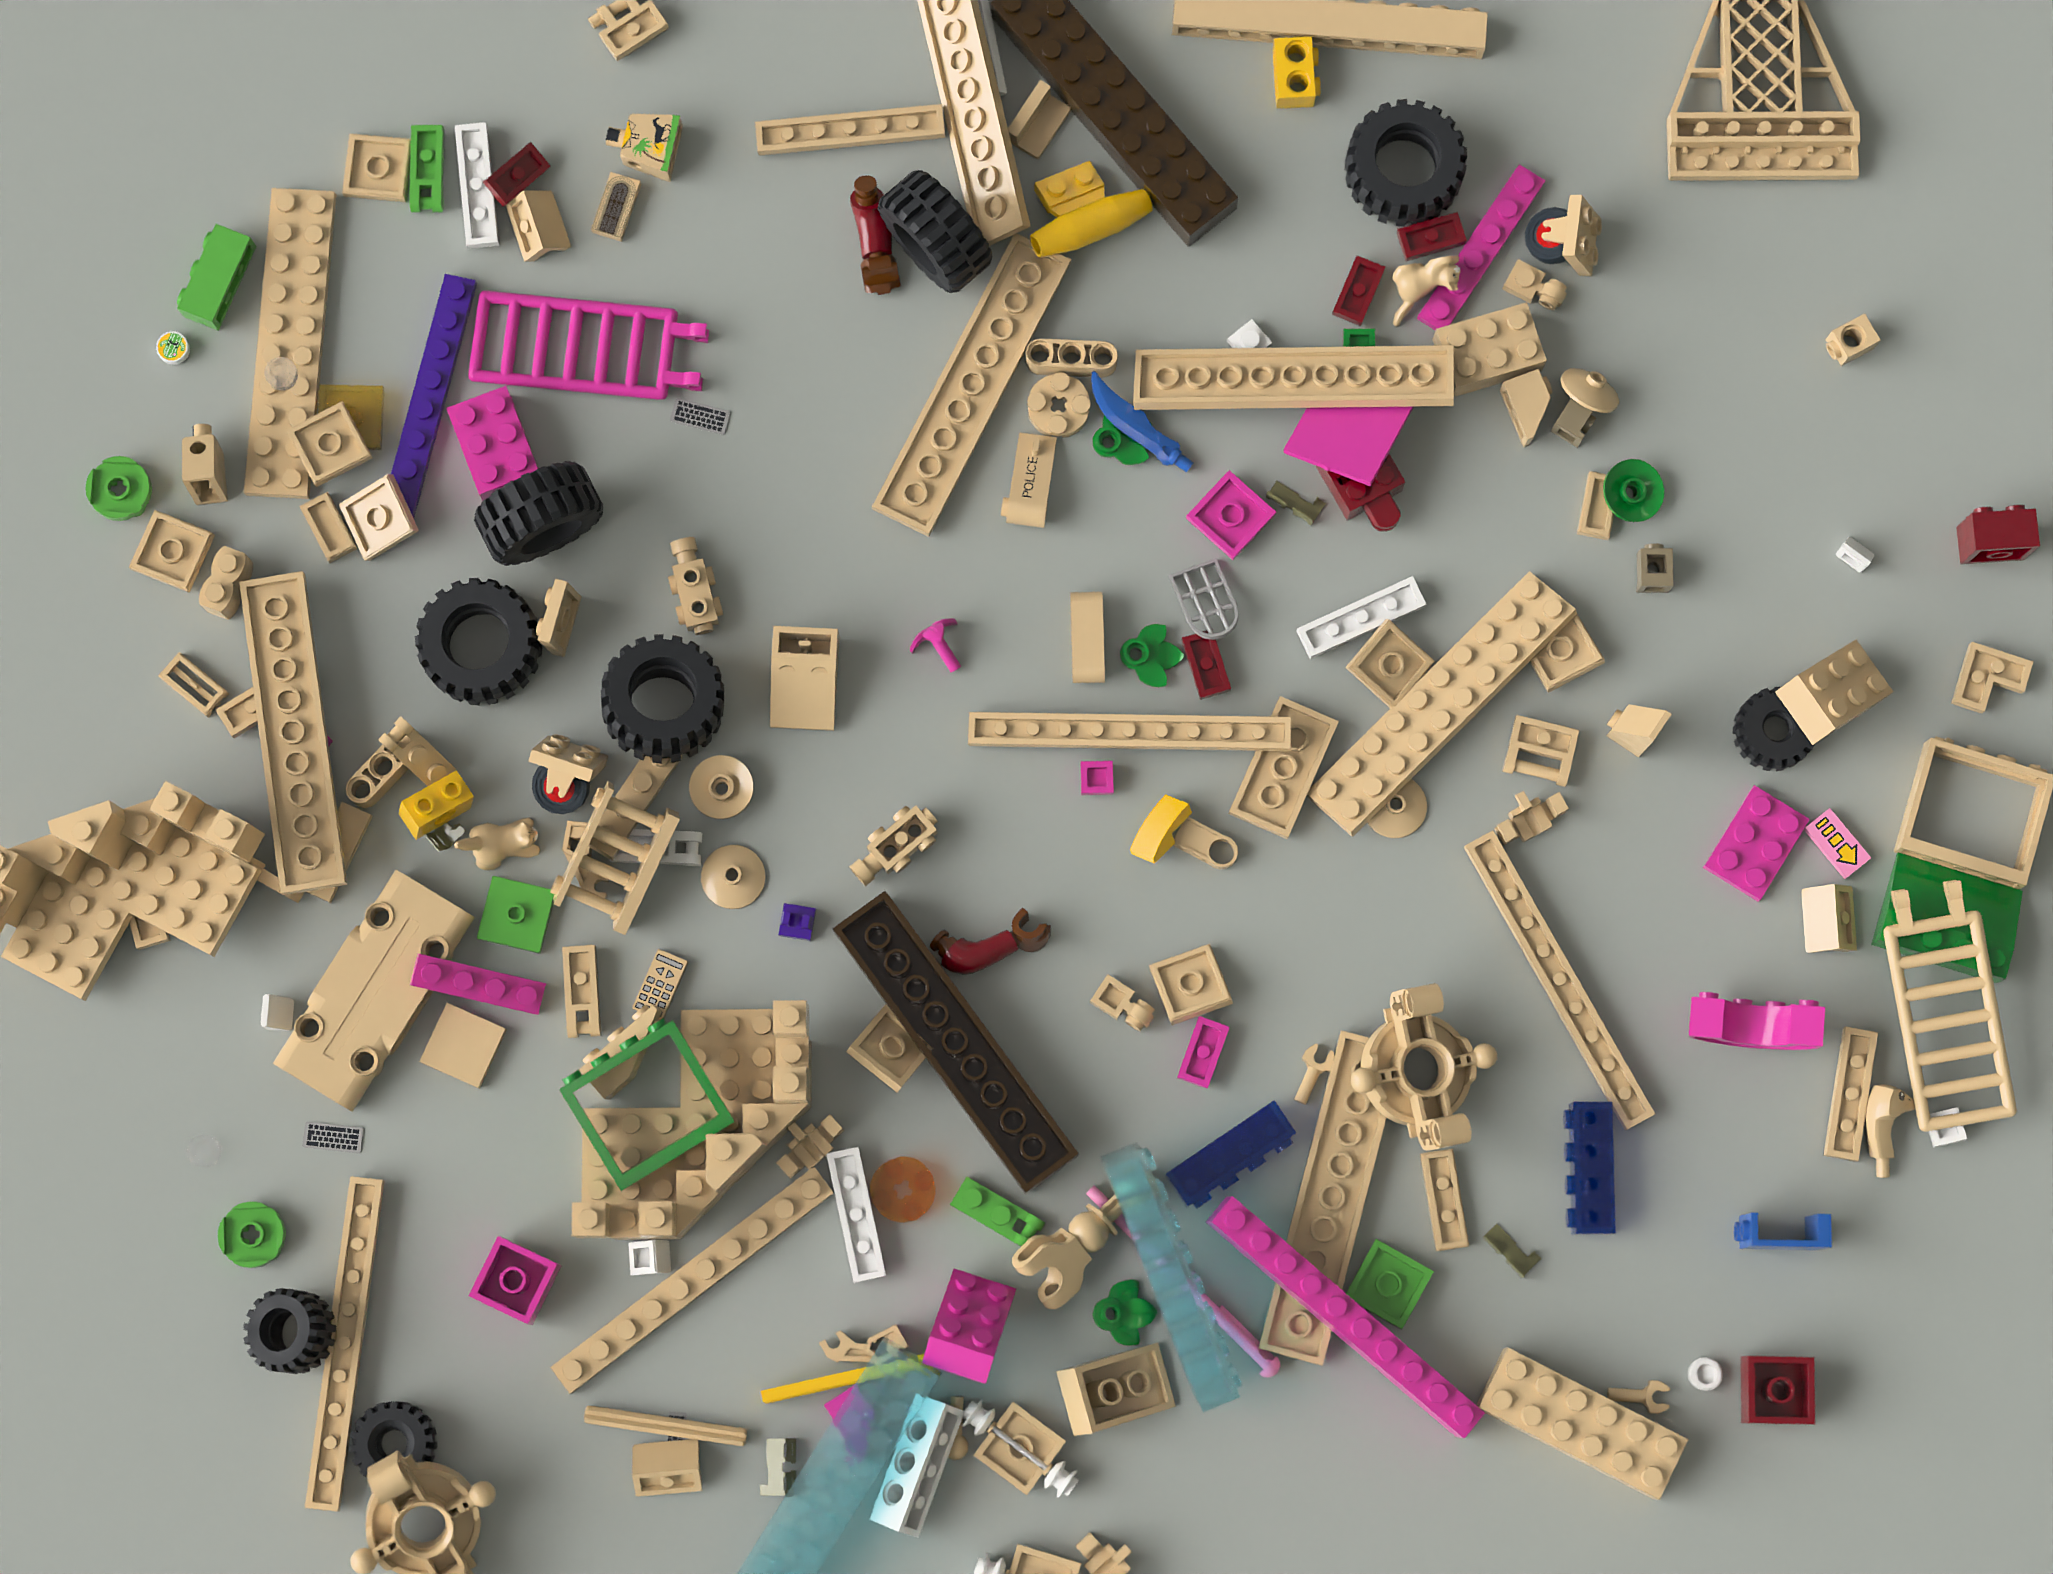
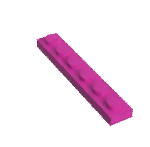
(1483, 247)

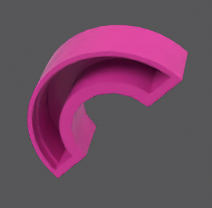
(1757, 1026)

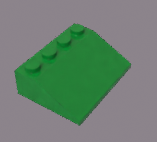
(1924, 882)

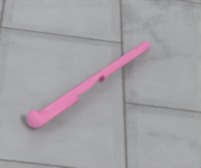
(1265, 1359)

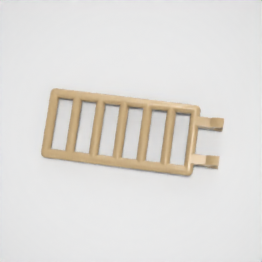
(1909, 1028)

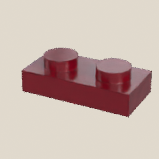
(516, 174)
(1431, 236)
(1358, 290)
(1206, 665)

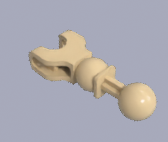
(1067, 1252)

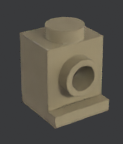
(1573, 421)
(1662, 558)

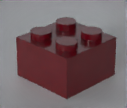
(1998, 535)
(1777, 1390)

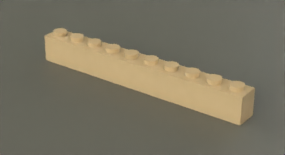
(1338, 24)

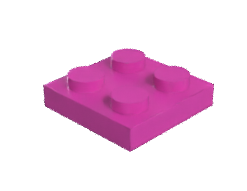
(1230, 515)

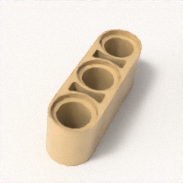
(1058, 348)
(1087, 637)
(369, 775)

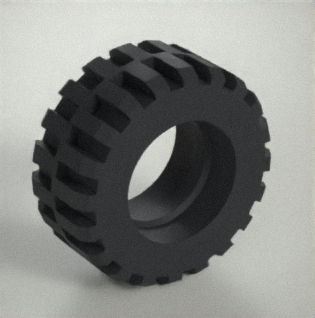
(1408, 124)
(935, 231)
(538, 513)
(450, 611)
(668, 660)

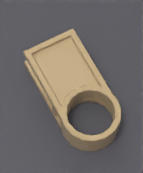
(1197, 839)

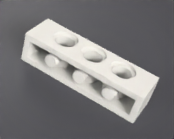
(917, 1468)

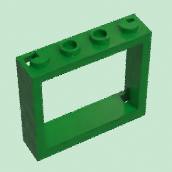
(605, 1063)

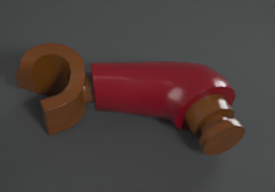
(878, 265)
(970, 957)

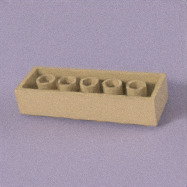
(1581, 1423)

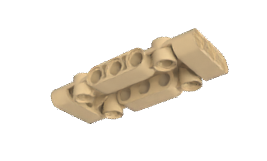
(366, 991)

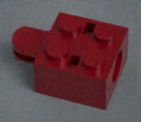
(1373, 500)

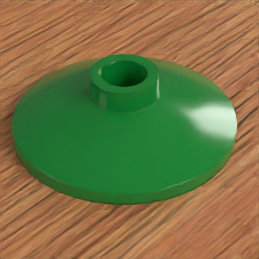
(1646, 488)

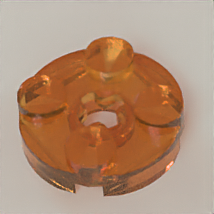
(920, 1182)

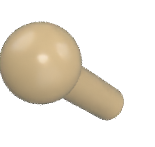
(960, 1444)

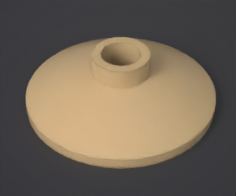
(1590, 390)
(717, 771)
(1406, 820)
(734, 893)

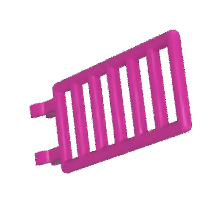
(666, 378)

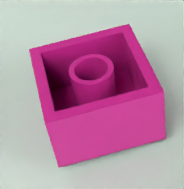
(515, 1280)

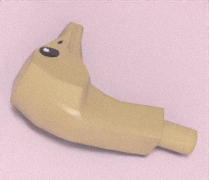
(1883, 1107)

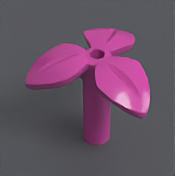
(935, 634)

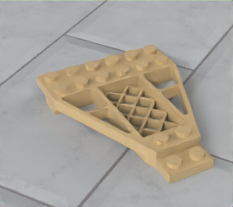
(1763, 143)

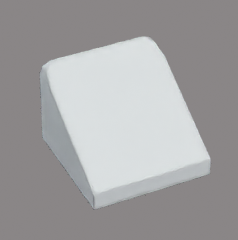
(1855, 554)
(277, 1012)
(649, 1257)

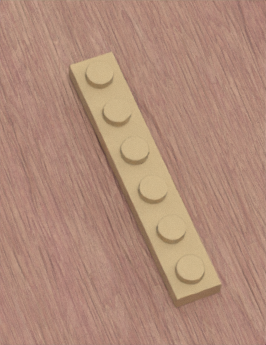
(850, 129)

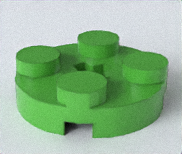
(106, 475)
(239, 1221)

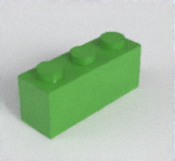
(216, 276)

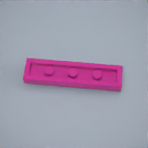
(477, 984)

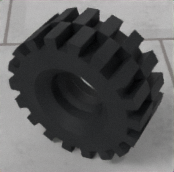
(1754, 741)
(387, 1417)

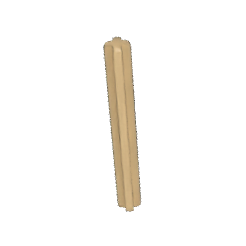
(665, 1425)

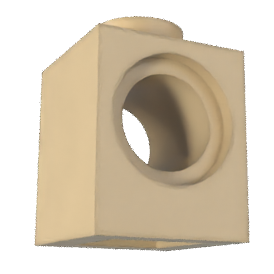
(1861, 331)

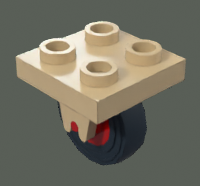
(1566, 235)
(564, 773)

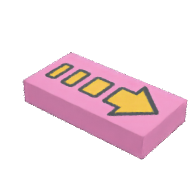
(1837, 843)

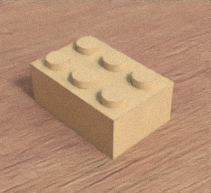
(1492, 348)
(1834, 691)

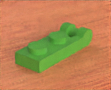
(426, 167)
(995, 1211)

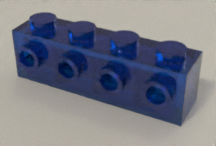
(1230, 1154)
(1591, 1168)

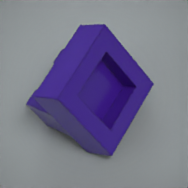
(797, 922)

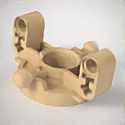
(1383, 1077)
(403, 1485)

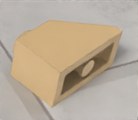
(1526, 402)

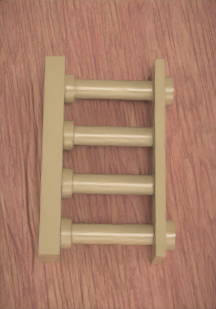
(633, 883)

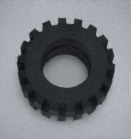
(267, 1324)

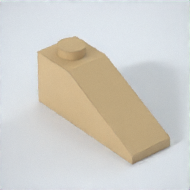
(1636, 727)

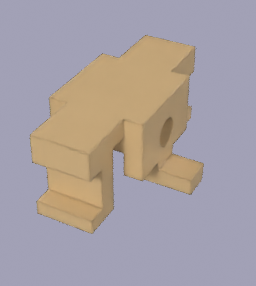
(1530, 818)
(809, 1145)
(1103, 1559)

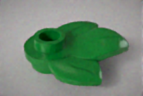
(1124, 448)
(1156, 655)
(1129, 1312)

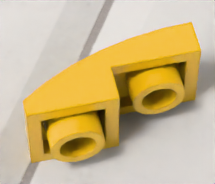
(1156, 831)

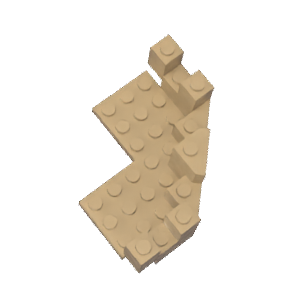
(104, 864)
(765, 1079)

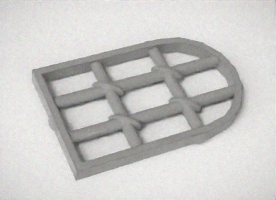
(1210, 588)

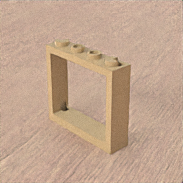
(2002, 766)

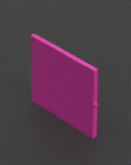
(1348, 439)

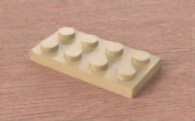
(1281, 779)

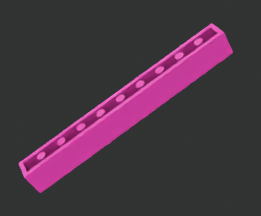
(1345, 1317)

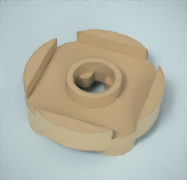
(1058, 387)

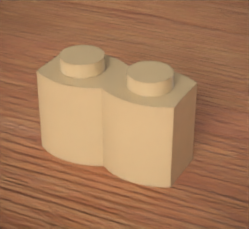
(221, 591)

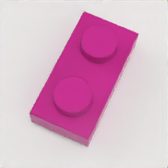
(1203, 1052)

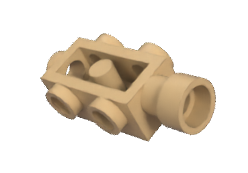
(696, 591)
(899, 838)

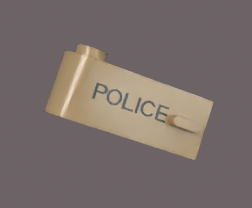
(1030, 481)

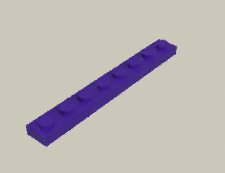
(432, 386)

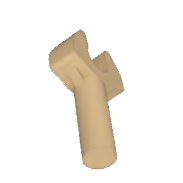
(1312, 1073)
(1641, 1396)

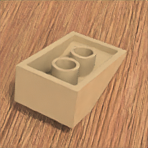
(1115, 1389)

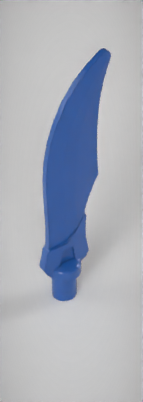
(1137, 426)

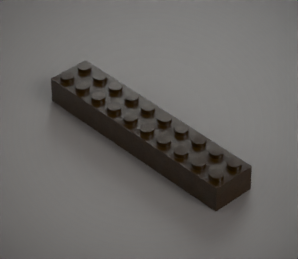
(1118, 113)
(963, 1048)

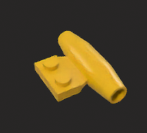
(1083, 210)

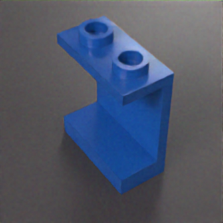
(1816, 1234)

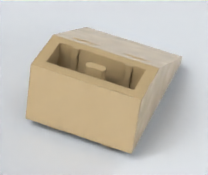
(804, 677)

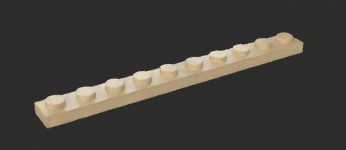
(1129, 731)
(1559, 980)
(691, 1280)
(343, 1362)

